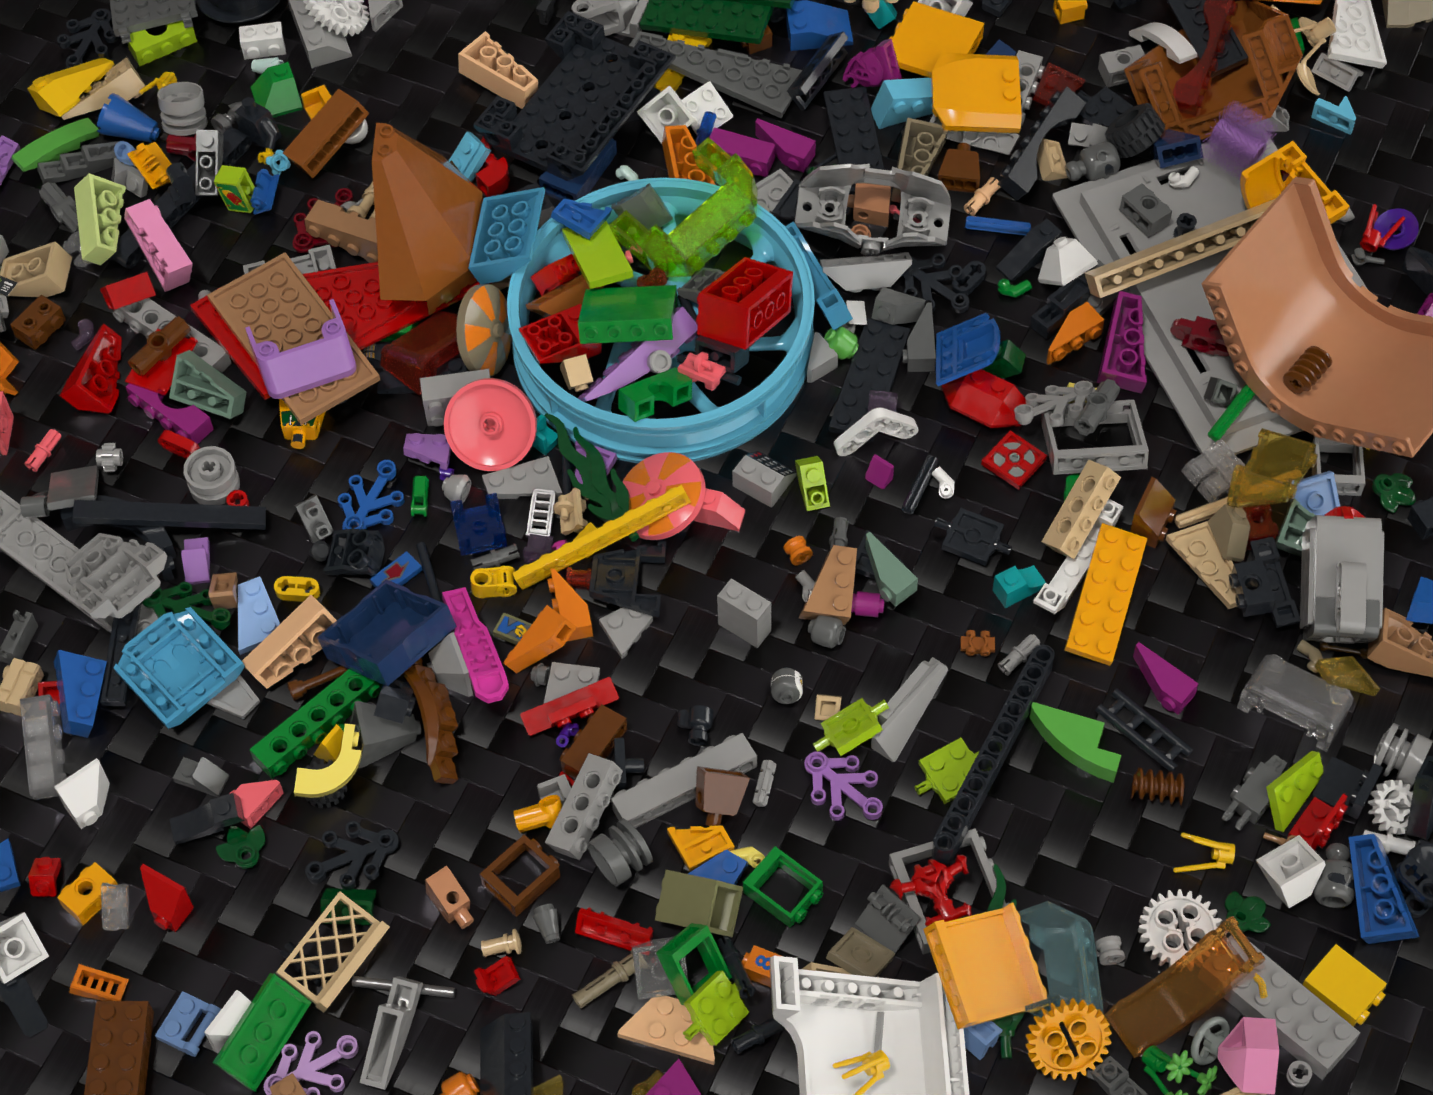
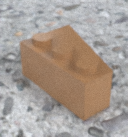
(833, 586)

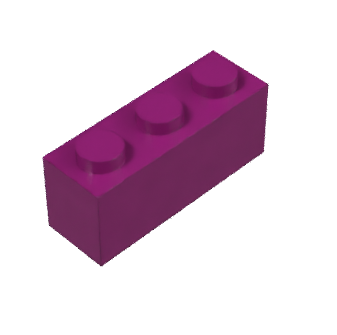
(755, 153)

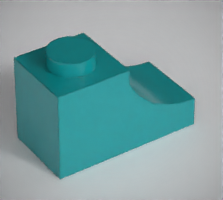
(1017, 584)

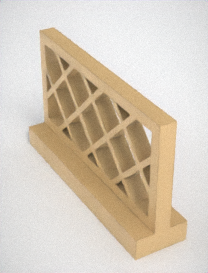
(350, 964)

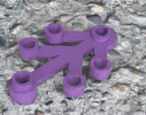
(842, 783)

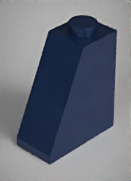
(1176, 148)

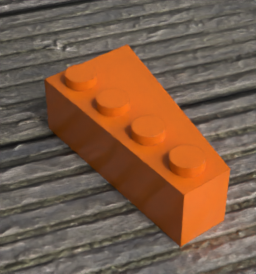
(678, 154)

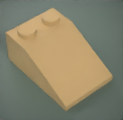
(38, 271)

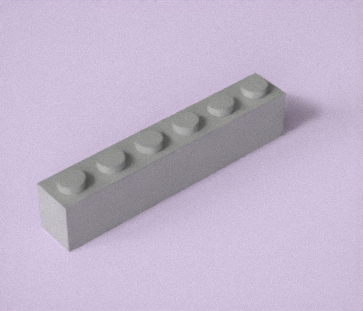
(678, 784)

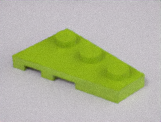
(1293, 788)

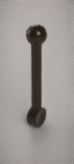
(1363, 652)

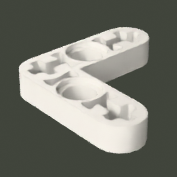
(873, 422)

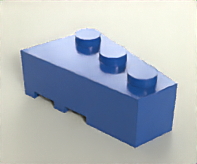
(79, 690)

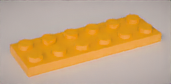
(1105, 594)

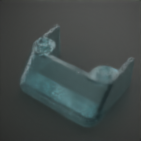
(1068, 956)

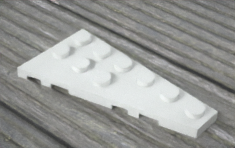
(1356, 34)

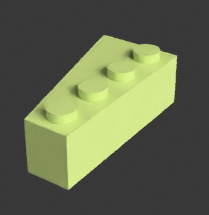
(98, 217)

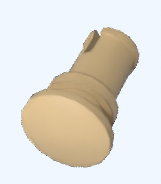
(502, 944)

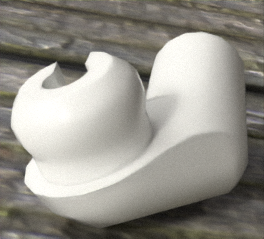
(1180, 181)
(946, 483)

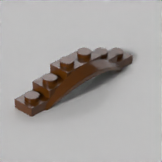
(437, 719)

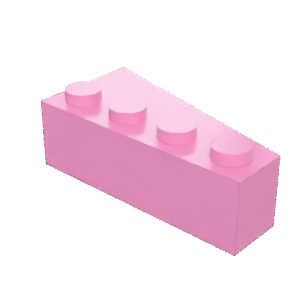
(159, 245)

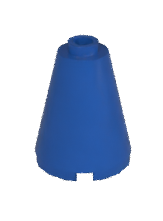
(126, 121)

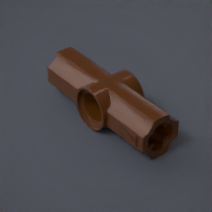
(159, 346)

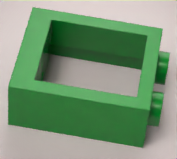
(762, 873)
(670, 954)

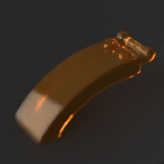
(1184, 989)

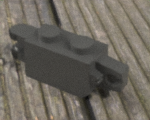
(1252, 797)

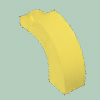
(330, 779)

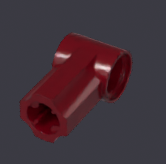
(182, 145)

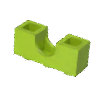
(148, 47)

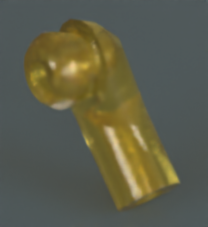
(644, 1087)

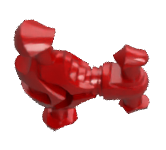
(934, 882)

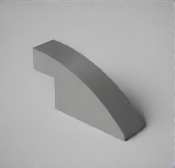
(390, 1032)

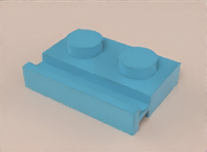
(470, 155)

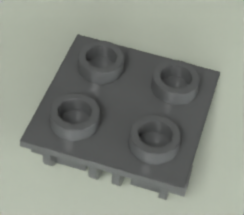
(887, 919)

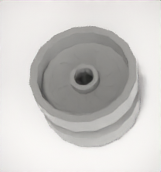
(211, 475)

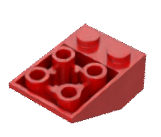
(558, 337)

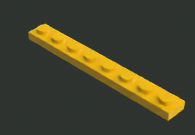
(602, 537)

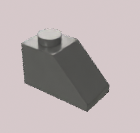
(897, 307)

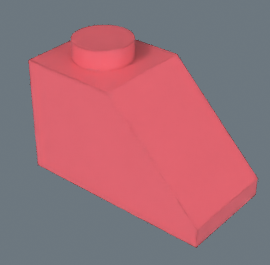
(720, 511)
(257, 799)

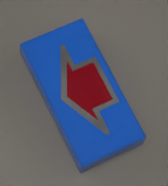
(398, 571)

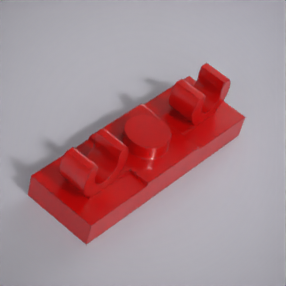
(611, 929)

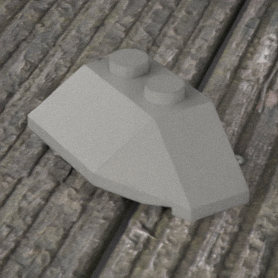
(867, 271)

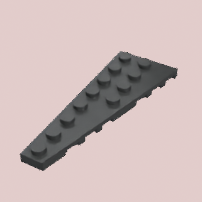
(730, 72)

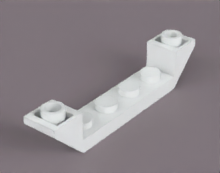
(1072, 571)

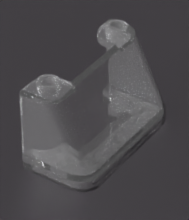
(1297, 698)

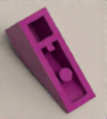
(790, 148)
(1168, 683)

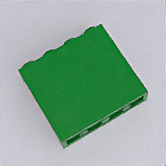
(627, 314)

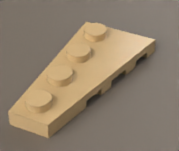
(1202, 554)

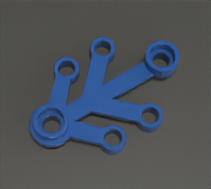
(370, 502)

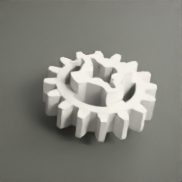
(1391, 806)

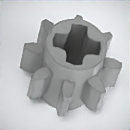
(109, 457)

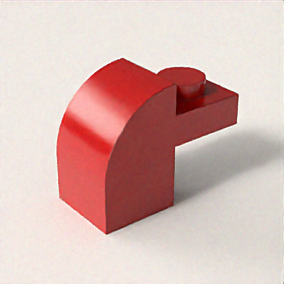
(493, 177)

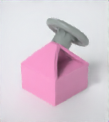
(1246, 1053)

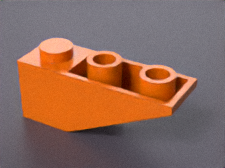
(1078, 328)
(570, 606)
(543, 637)

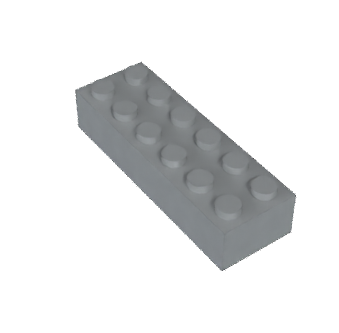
(1303, 1021)

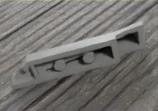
(907, 708)

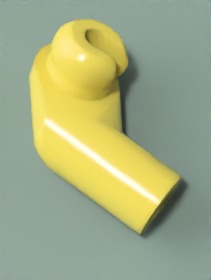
(749, 854)

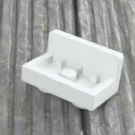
(262, 40)

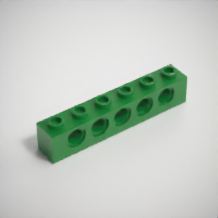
(303, 721)

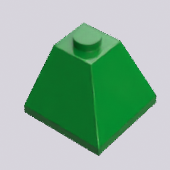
(277, 90)

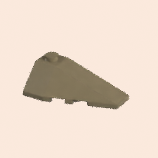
(1407, 12)

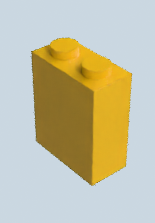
(1345, 986)

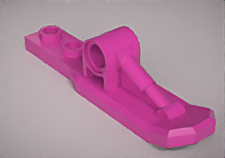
(476, 648)

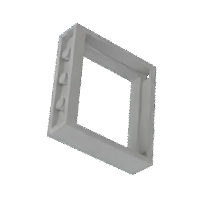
(1115, 458)
(897, 866)

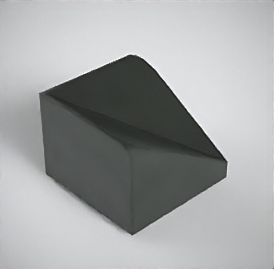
(1220, 391)

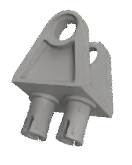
(605, 12)

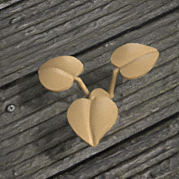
(1316, 37)

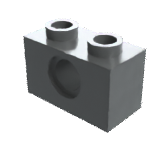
(1145, 210)

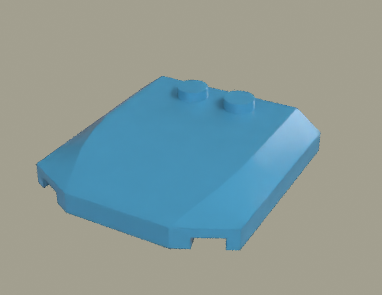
(177, 666)

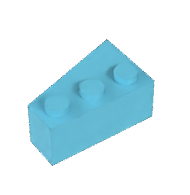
(902, 100)

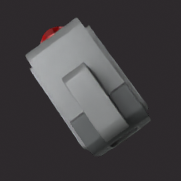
(1342, 577)

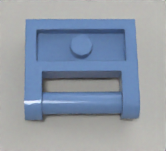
(182, 1020)

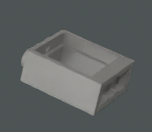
(1346, 484)

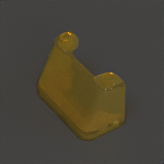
(1272, 471)

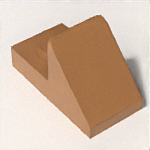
(223, 590)

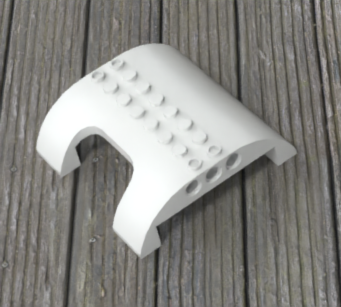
(836, 1020)

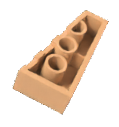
(497, 71)
(289, 643)

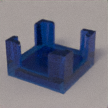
(479, 527)

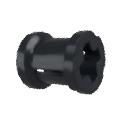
(1185, 224)

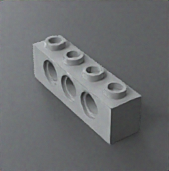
(1029, 71)
(573, 811)

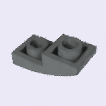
(1115, 1079)

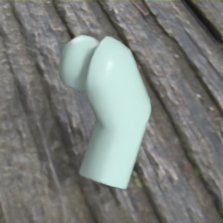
(626, 172)

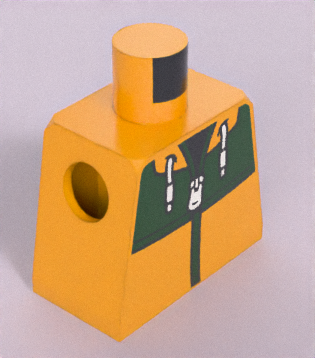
(295, 431)

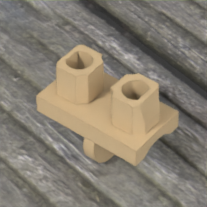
(570, 511)

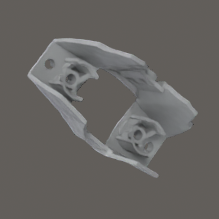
(920, 198)

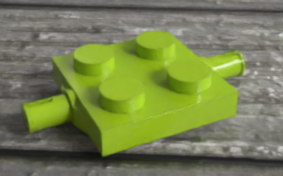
(851, 726)
(946, 770)
(714, 1009)

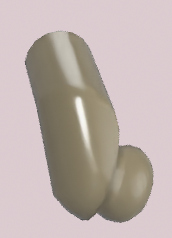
(1311, 652)

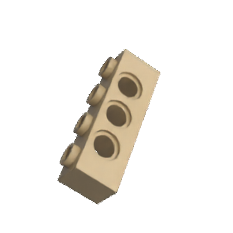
(1081, 509)

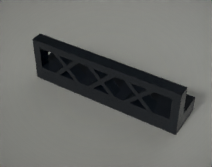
(814, 70)

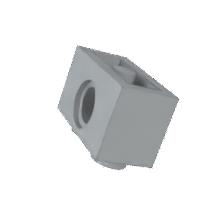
(1113, 64)

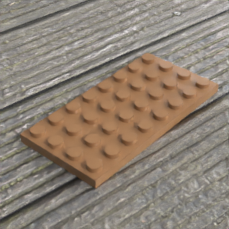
(290, 313)

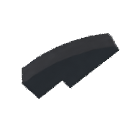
(1059, 304)

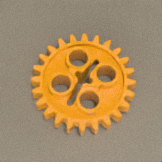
(1046, 1049)

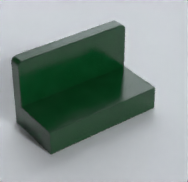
(362, 897)

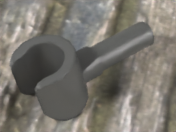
(1360, 258)

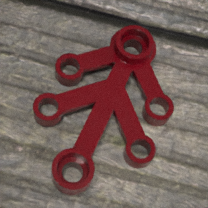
(342, 195)

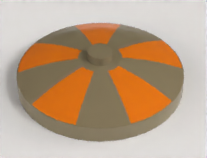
(483, 329)

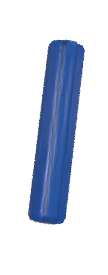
(997, 225)

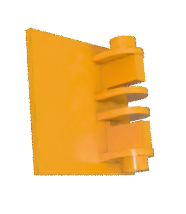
(151, 164)

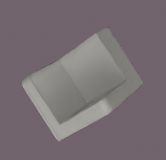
(555, 786)

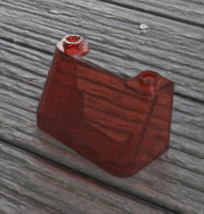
(422, 350)

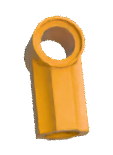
(539, 814)

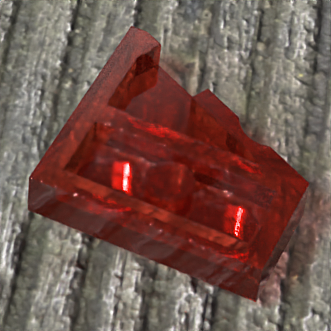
(1055, 79)

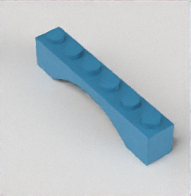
(824, 292)

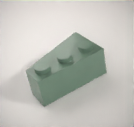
(205, 387)
(1293, 527)

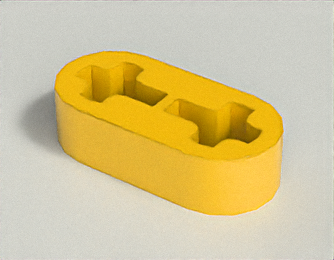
(296, 588)

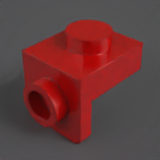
(44, 875)
(497, 976)

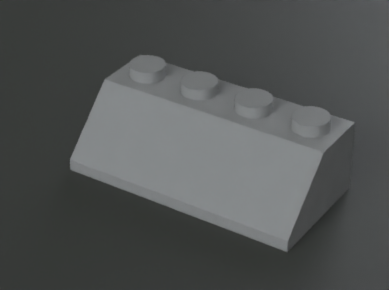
(319, 43)

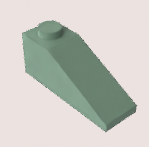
(892, 577)

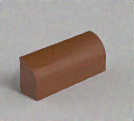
(326, 133)

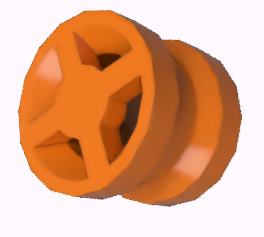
(798, 550)

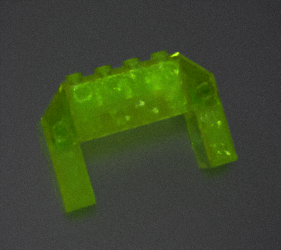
(704, 230)

